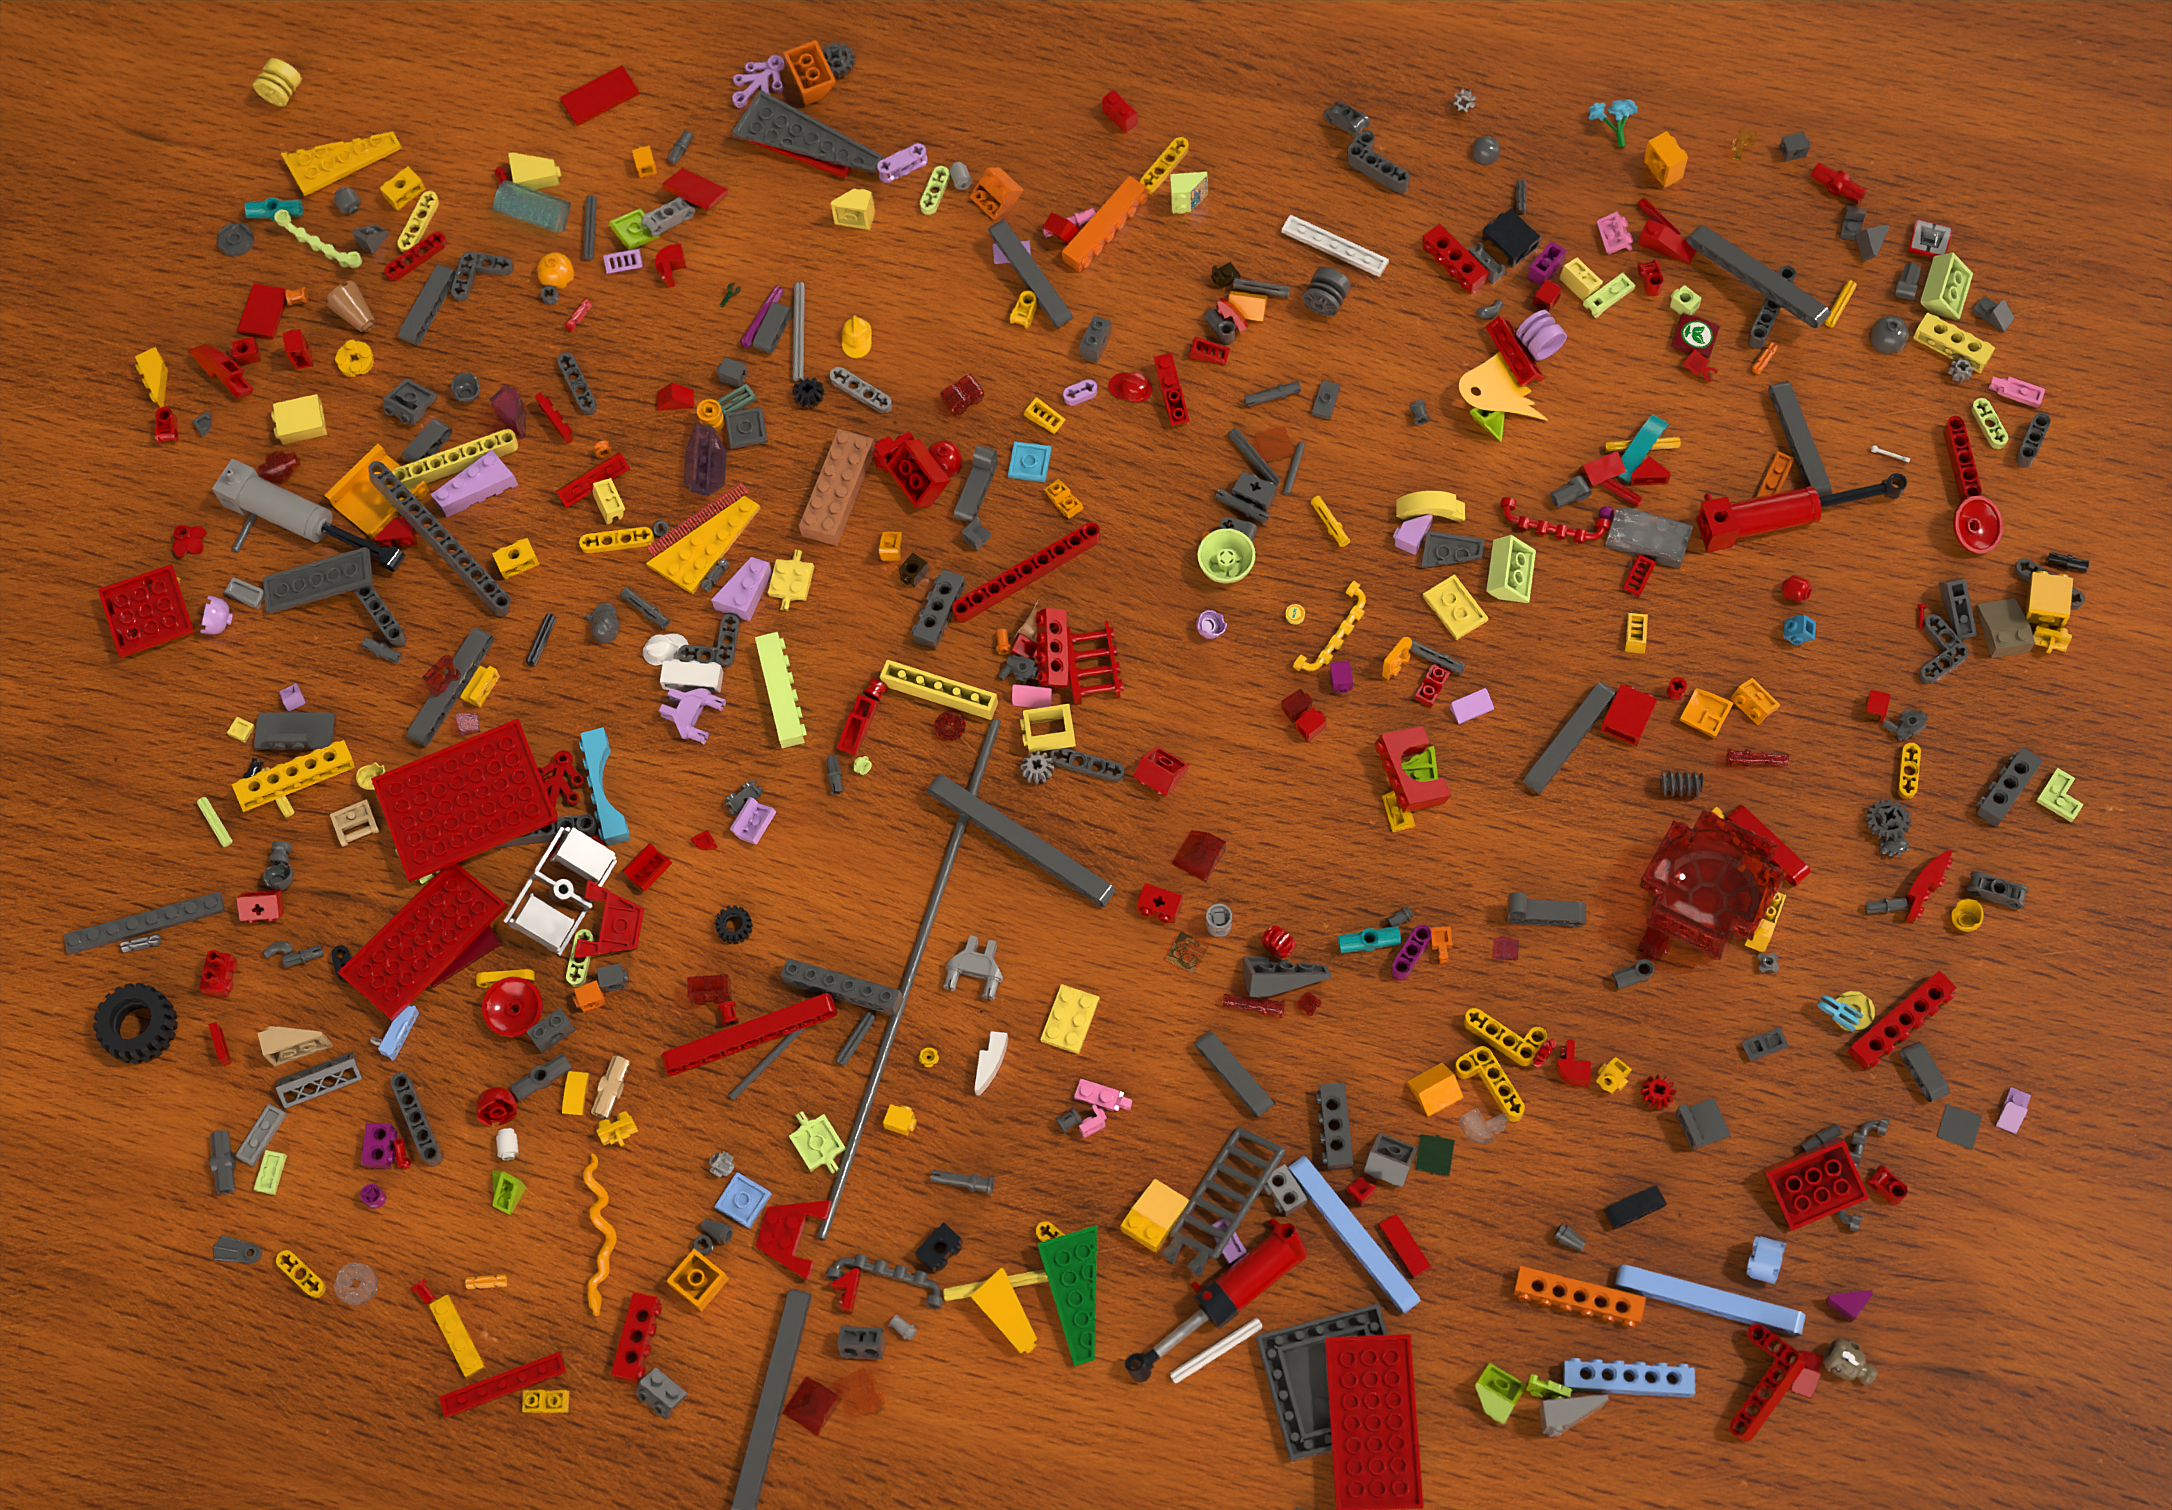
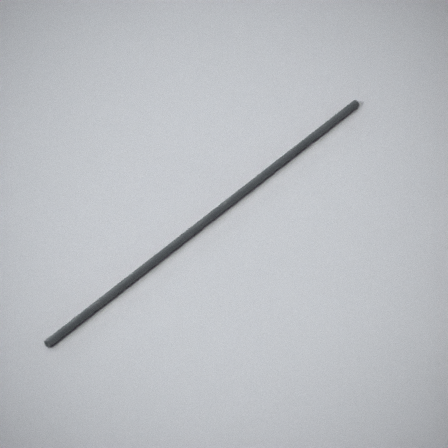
(906, 985)

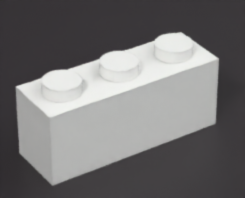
(691, 676)

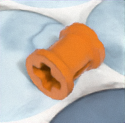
(296, 296)

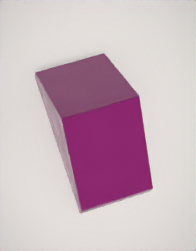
(1849, 1303)

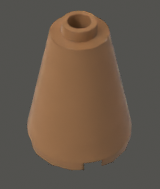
(351, 306)

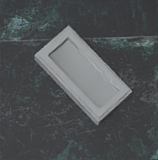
(245, 593)

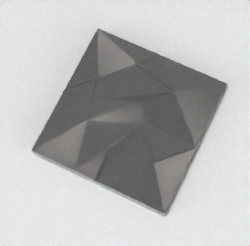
(1298, 1376)

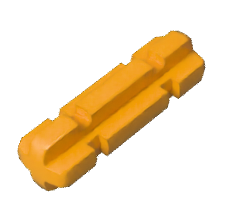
(486, 1281)

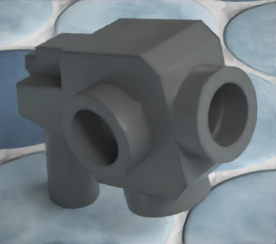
(1022, 667)
(1911, 724)

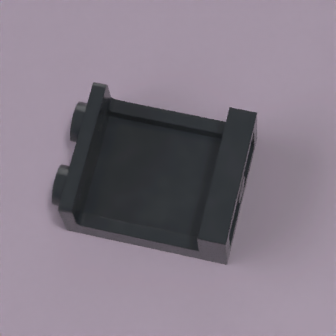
(1512, 236)

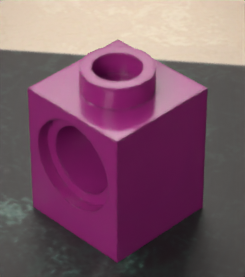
(1341, 676)

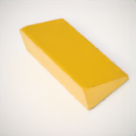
(1397, 819)

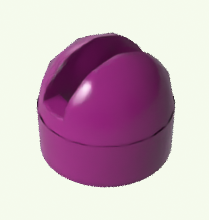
(1606, 512)

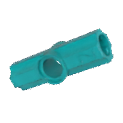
(265, 208)
(1355, 941)

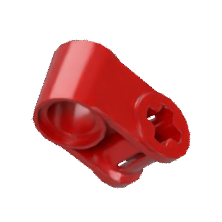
(1651, 274)
(165, 429)
(1887, 1184)

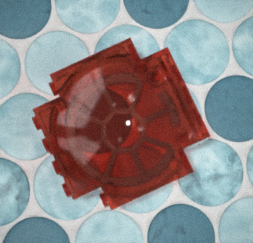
(1724, 887)

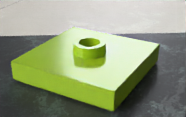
(631, 230)

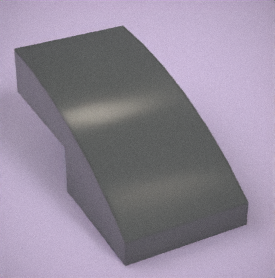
(1765, 1044)

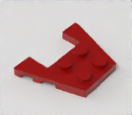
(619, 924)
(783, 1230)

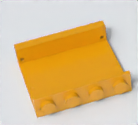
(361, 501)

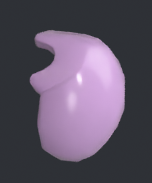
(1210, 624)

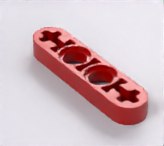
(417, 258)

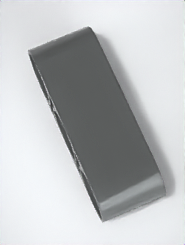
(772, 327)
(2034, 432)
(428, 441)
(1924, 1071)

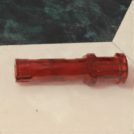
(1747, 758)
(1263, 1006)

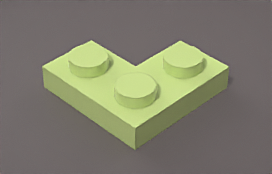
(2055, 796)

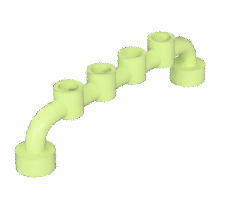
(351, 259)

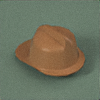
(1029, 628)

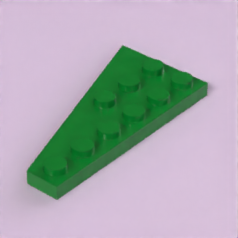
(1072, 1280)

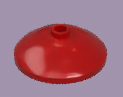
(1978, 524)
(503, 997)

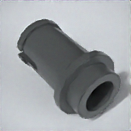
(1400, 917)

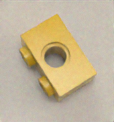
(410, 184)
(511, 567)

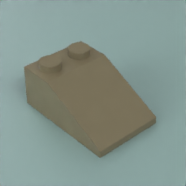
(2005, 628)

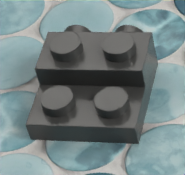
(408, 401)

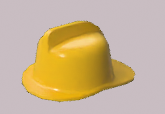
(856, 337)

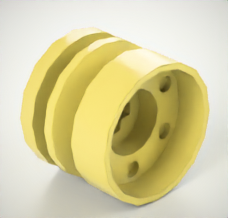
(277, 82)

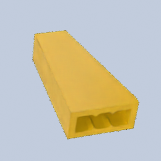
(1002, 1306)

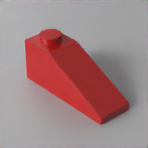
(1666, 242)

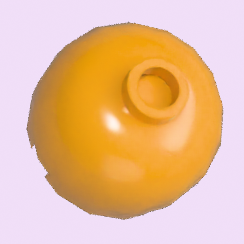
(555, 270)

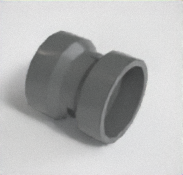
(280, 853)

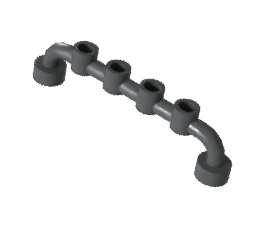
(1859, 1142)
(898, 1274)

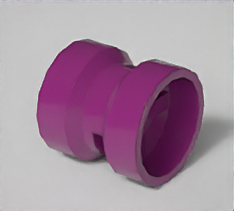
(369, 1193)

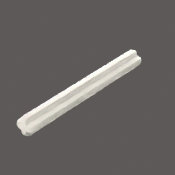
(1216, 1350)

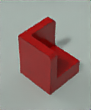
(1878, 703)
(1361, 1191)

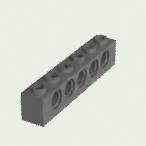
(842, 987)

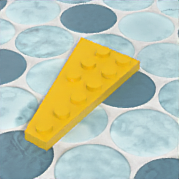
(334, 161)

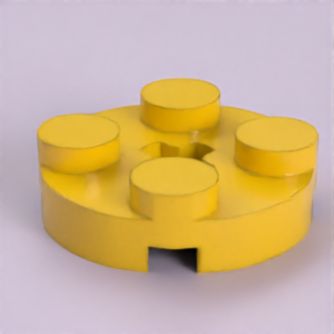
(348, 351)

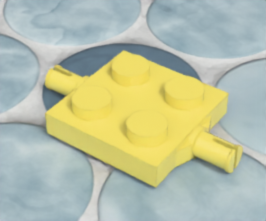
(791, 580)

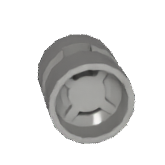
(1219, 920)

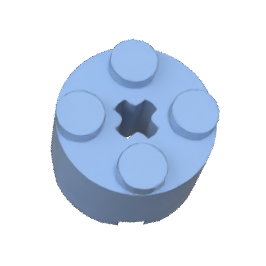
(1767, 1259)

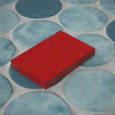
(695, 188)
(263, 311)

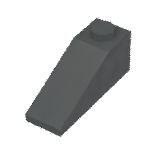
(1958, 606)

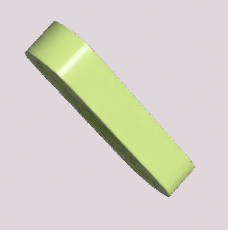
(936, 197)
(1990, 414)
(571, 971)

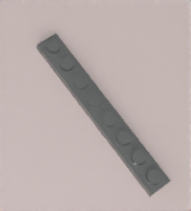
(144, 923)

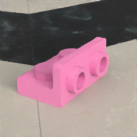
(1614, 233)

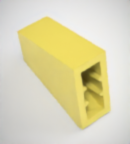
(534, 171)

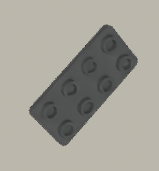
(294, 731)

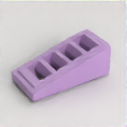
(637, 254)

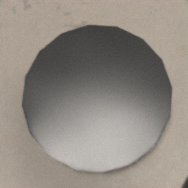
(235, 239)

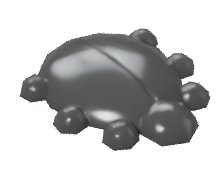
(1894, 847)

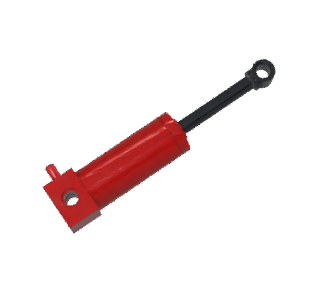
(1725, 522)

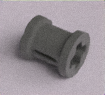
(1419, 412)
(1068, 1120)

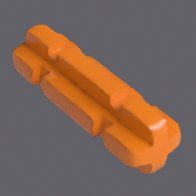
(1764, 358)

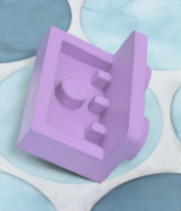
(752, 821)

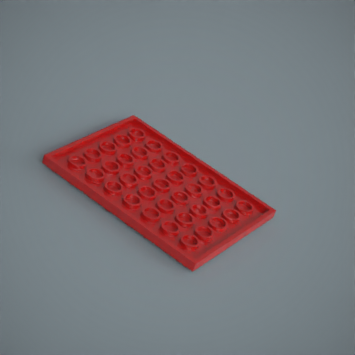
(464, 800)

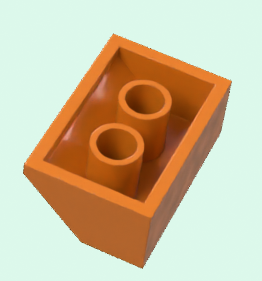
(809, 71)

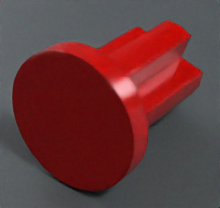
(423, 1291)

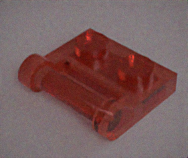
(438, 681)

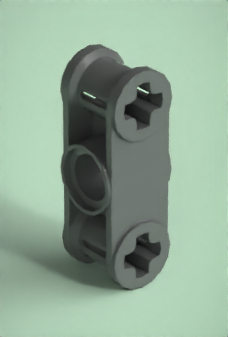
(1346, 118)
(1983, 887)

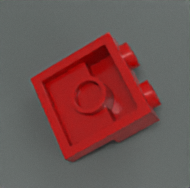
(886, 448)

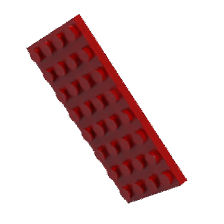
(422, 940)
(1374, 1423)

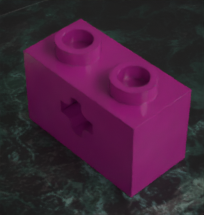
(1547, 263)

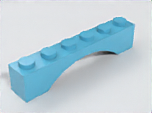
(597, 750)

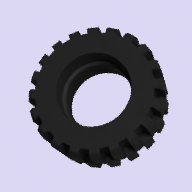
(122, 1003)

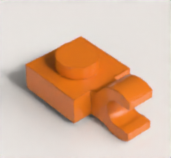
(1441, 940)

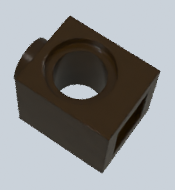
(916, 563)

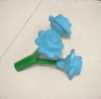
(1621, 110)

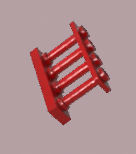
(1077, 673)

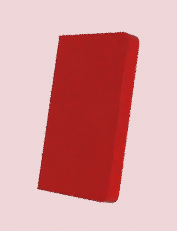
(1603, 468)

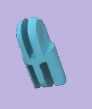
(1840, 1012)

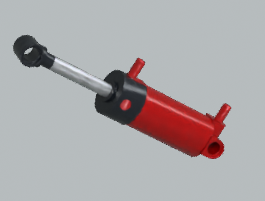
(1230, 1292)

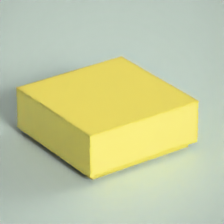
(241, 729)

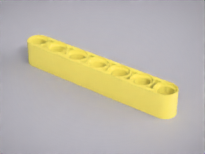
(462, 453)

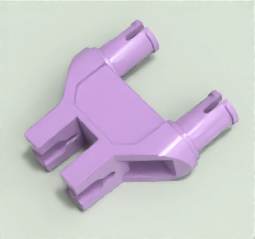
(689, 709)

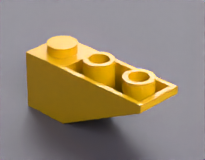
(155, 373)
(1764, 934)

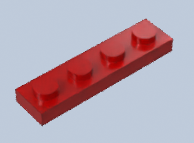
(583, 484)

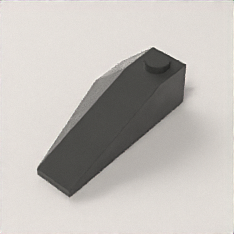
(1271, 978)

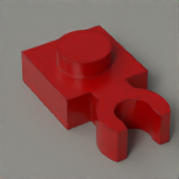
(1698, 363)

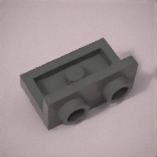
(660, 1393)

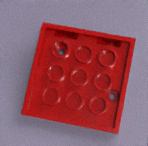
(149, 613)

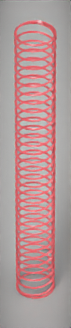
(660, 540)

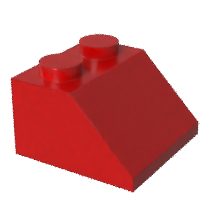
(1160, 770)

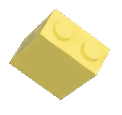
(299, 419)

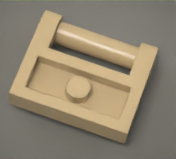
(352, 817)

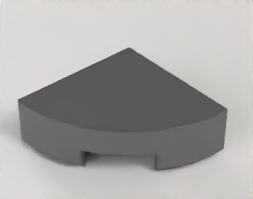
(203, 423)

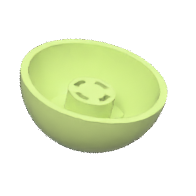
(1226, 547)

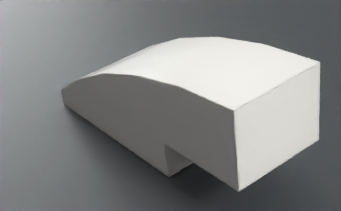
(990, 1061)

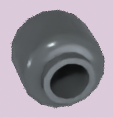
(347, 200)

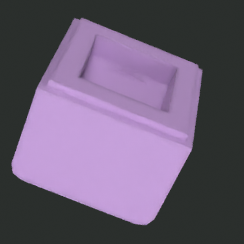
(292, 697)

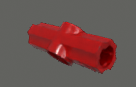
(1838, 183)

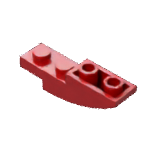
(226, 369)
(1171, 389)
(1927, 881)

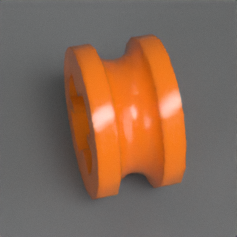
(602, 449)

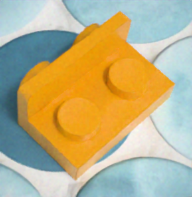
(1754, 701)

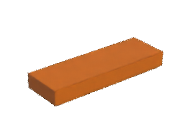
(1776, 474)

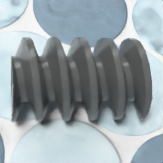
(1681, 783)

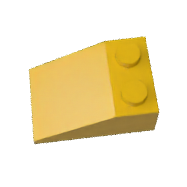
(1154, 1215)

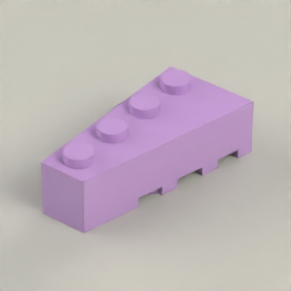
(474, 484)

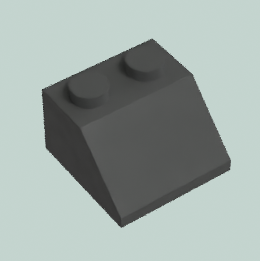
(1390, 1160)

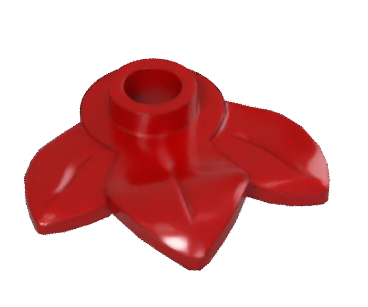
(190, 542)

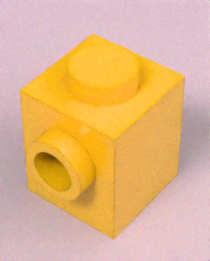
(900, 1119)

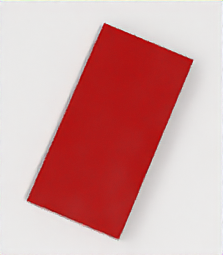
(599, 95)

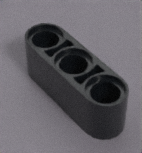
(1635, 1207)

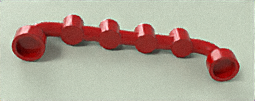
(1560, 530)

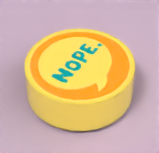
(1295, 614)

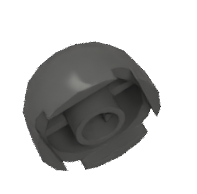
(1889, 334)

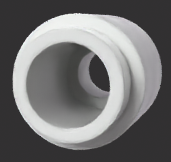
(507, 1144)

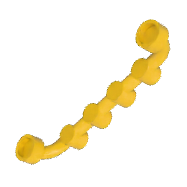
(1336, 641)

